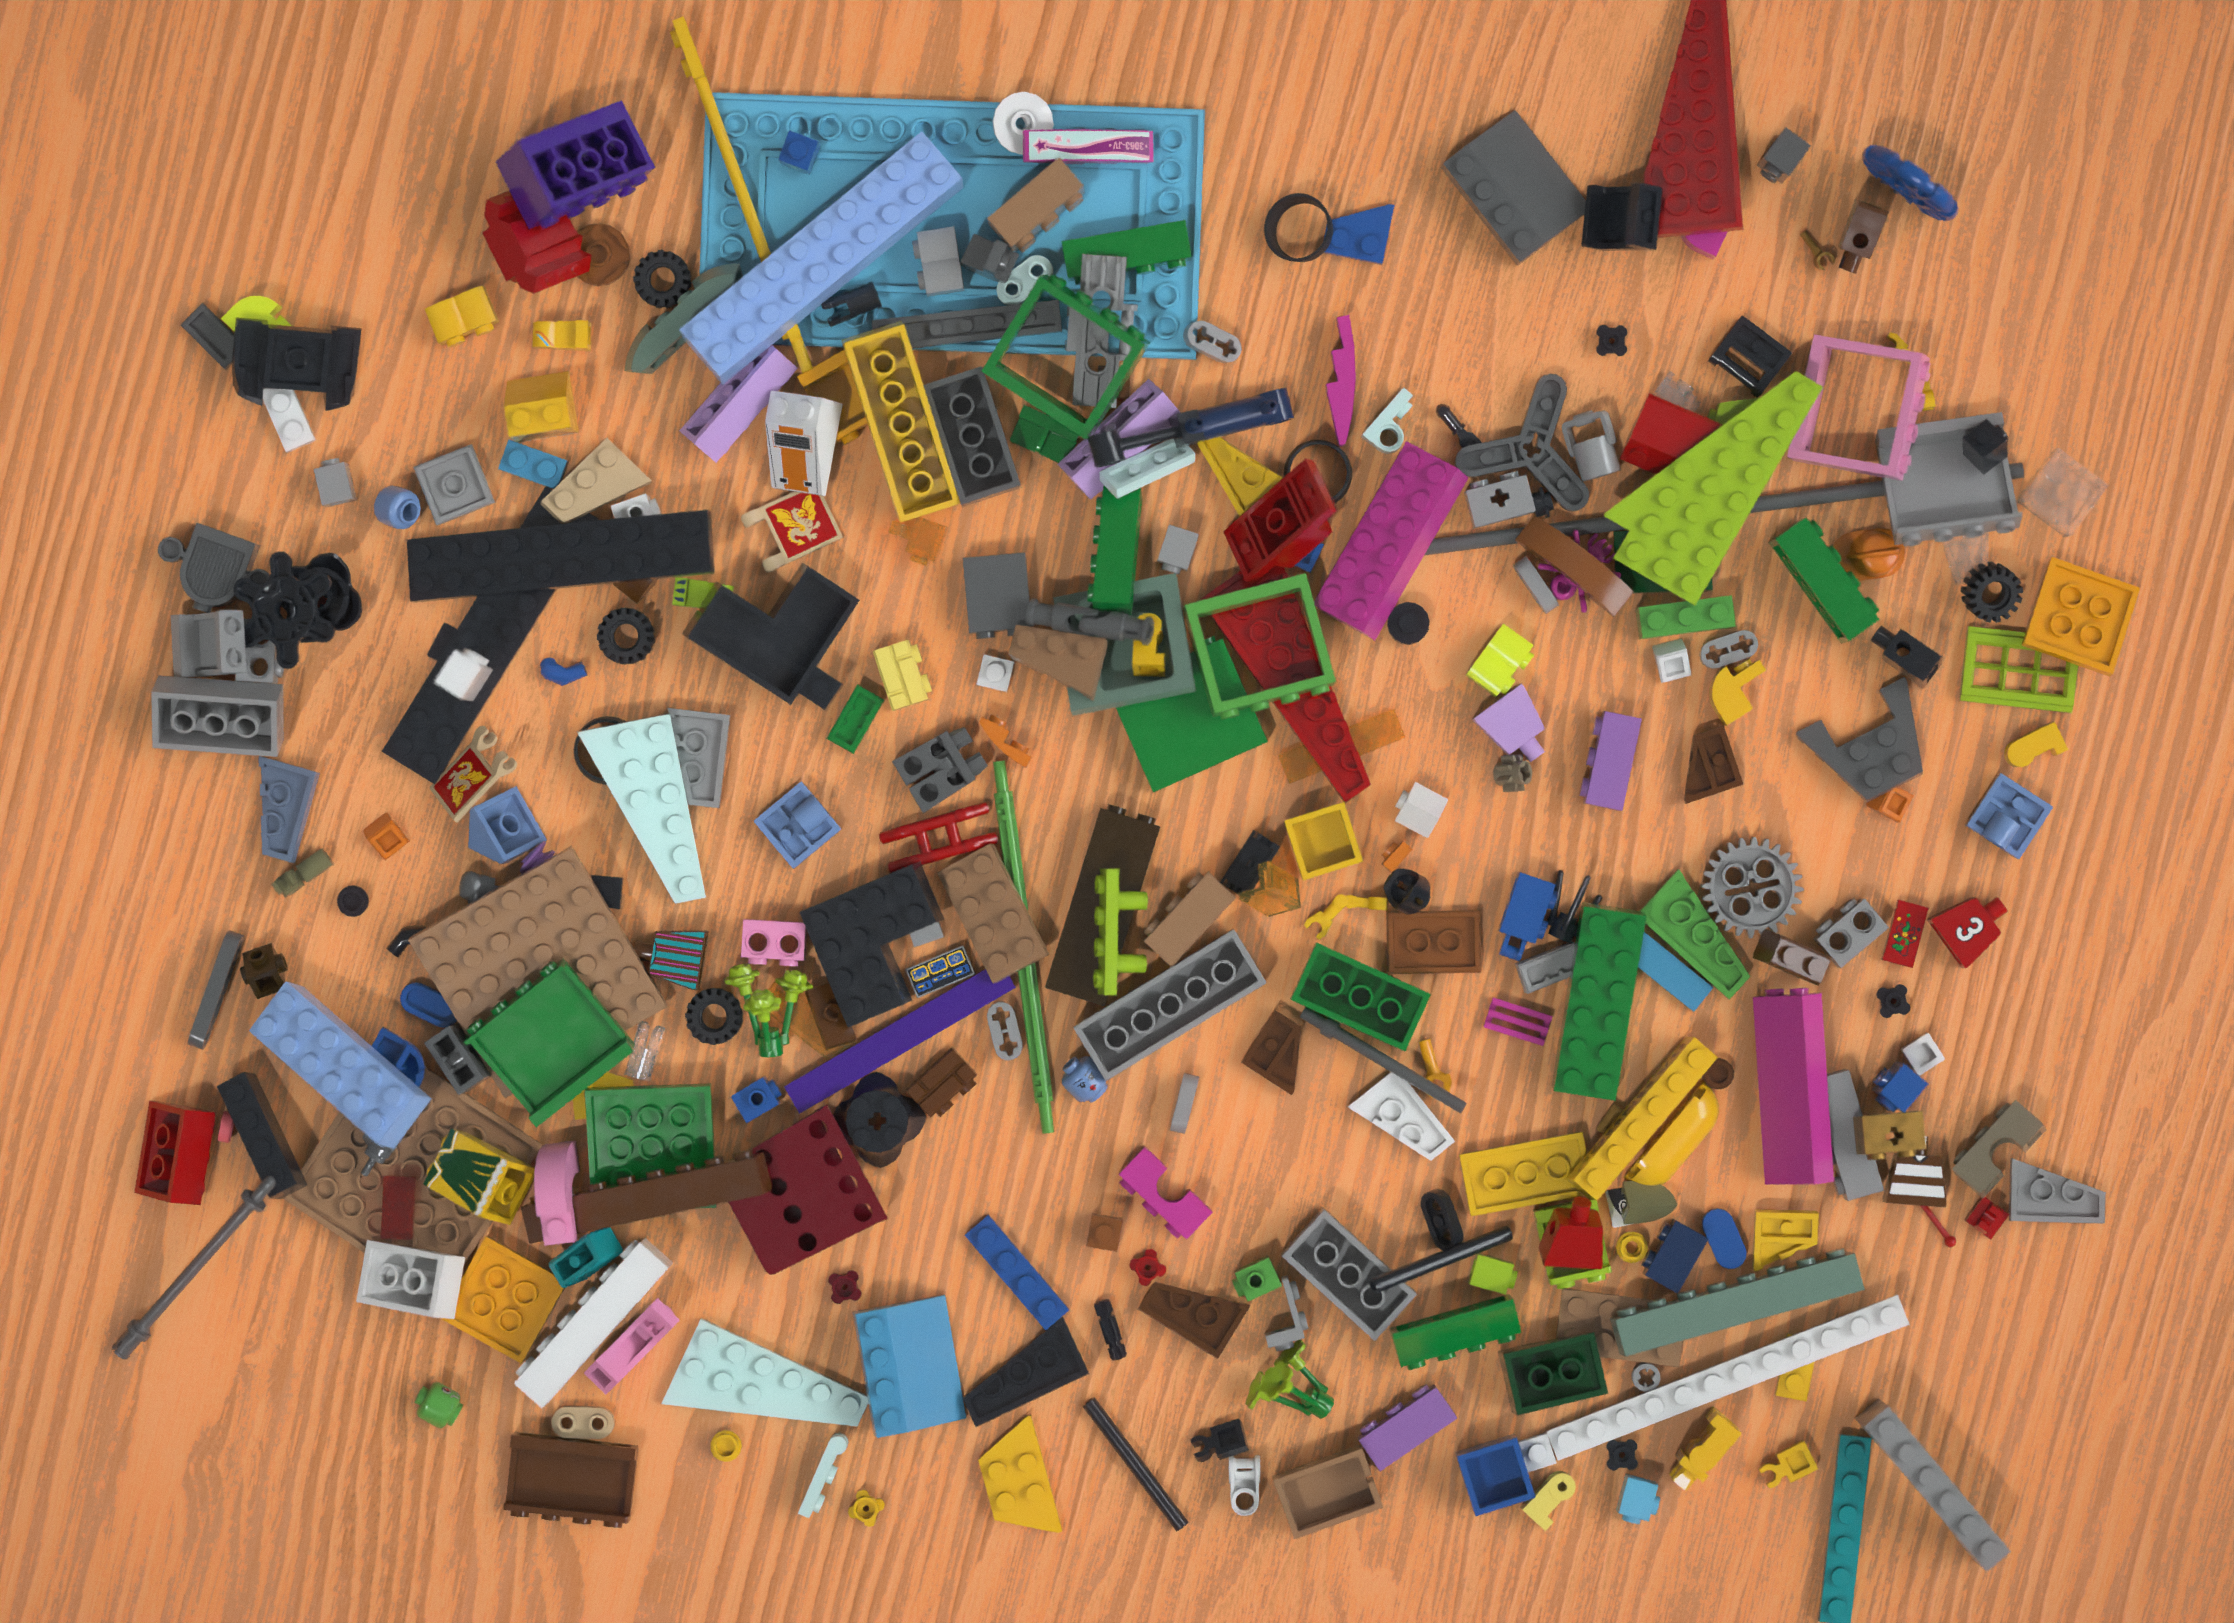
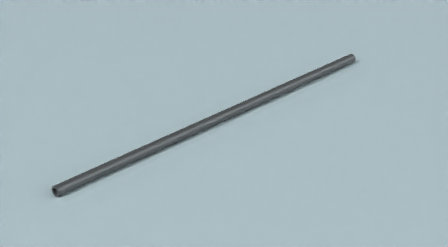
(1602, 524)

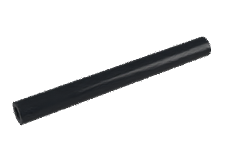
(1440, 1259)
(1135, 1464)

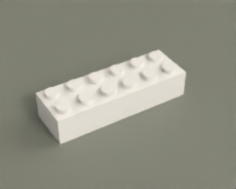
(591, 1325)

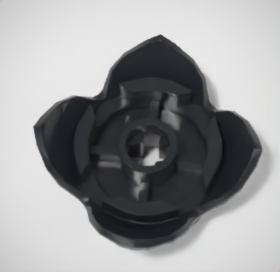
(343, 601)
(902, 1116)

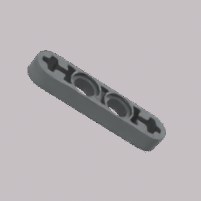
(215, 989)

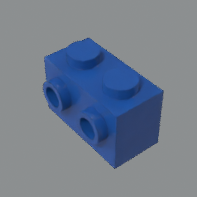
(1898, 1087)

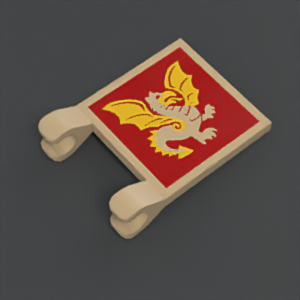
(798, 524)
(471, 775)

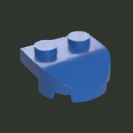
(401, 1054)

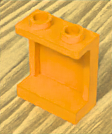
(835, 382)

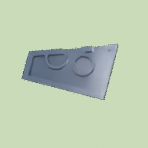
(285, 806)

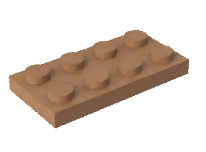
(993, 913)
(1591, 1312)

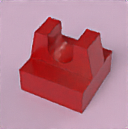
(1986, 1217)

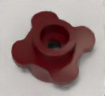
(850, 1280)

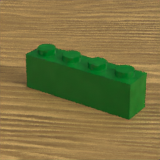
(1142, 246)
(1116, 552)

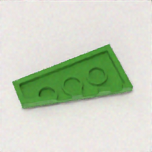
(1688, 929)

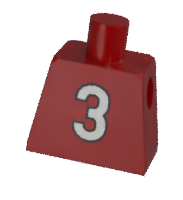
(1968, 928)

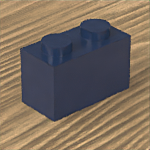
(1674, 1255)

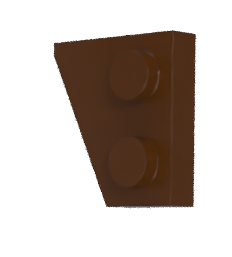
(1711, 765)

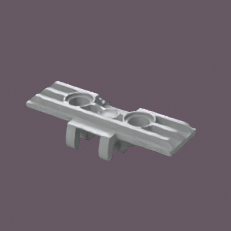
(1088, 338)

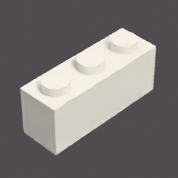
(464, 674)

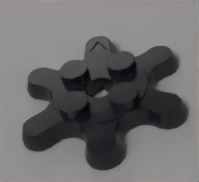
(266, 616)

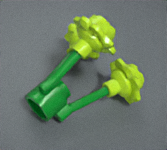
(763, 1002)

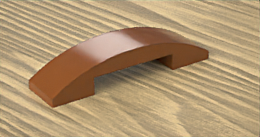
(1575, 564)

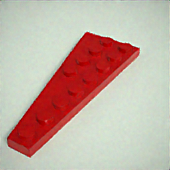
(1279, 652)

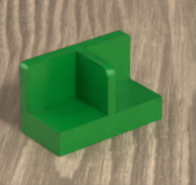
(1043, 435)

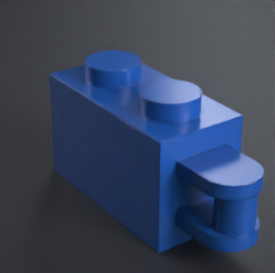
(1526, 913)

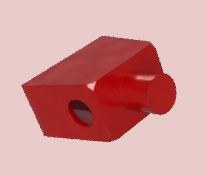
(1573, 1237)

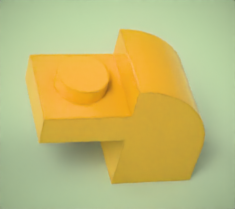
(1725, 690)

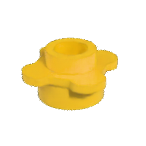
(869, 1516)

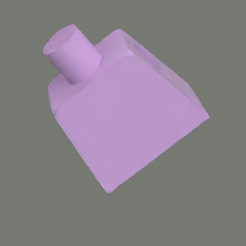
(1513, 723)

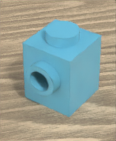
(1637, 1499)

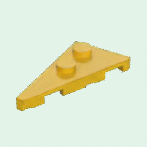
(1238, 473)

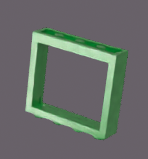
(1039, 398)

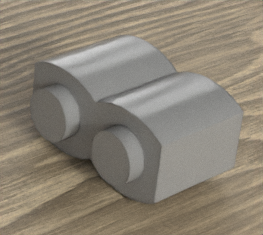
(939, 261)

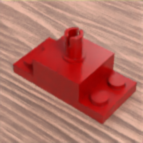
(1282, 523)

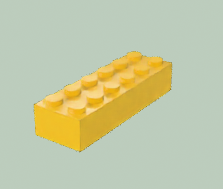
(900, 421)

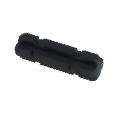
(1110, 1329)

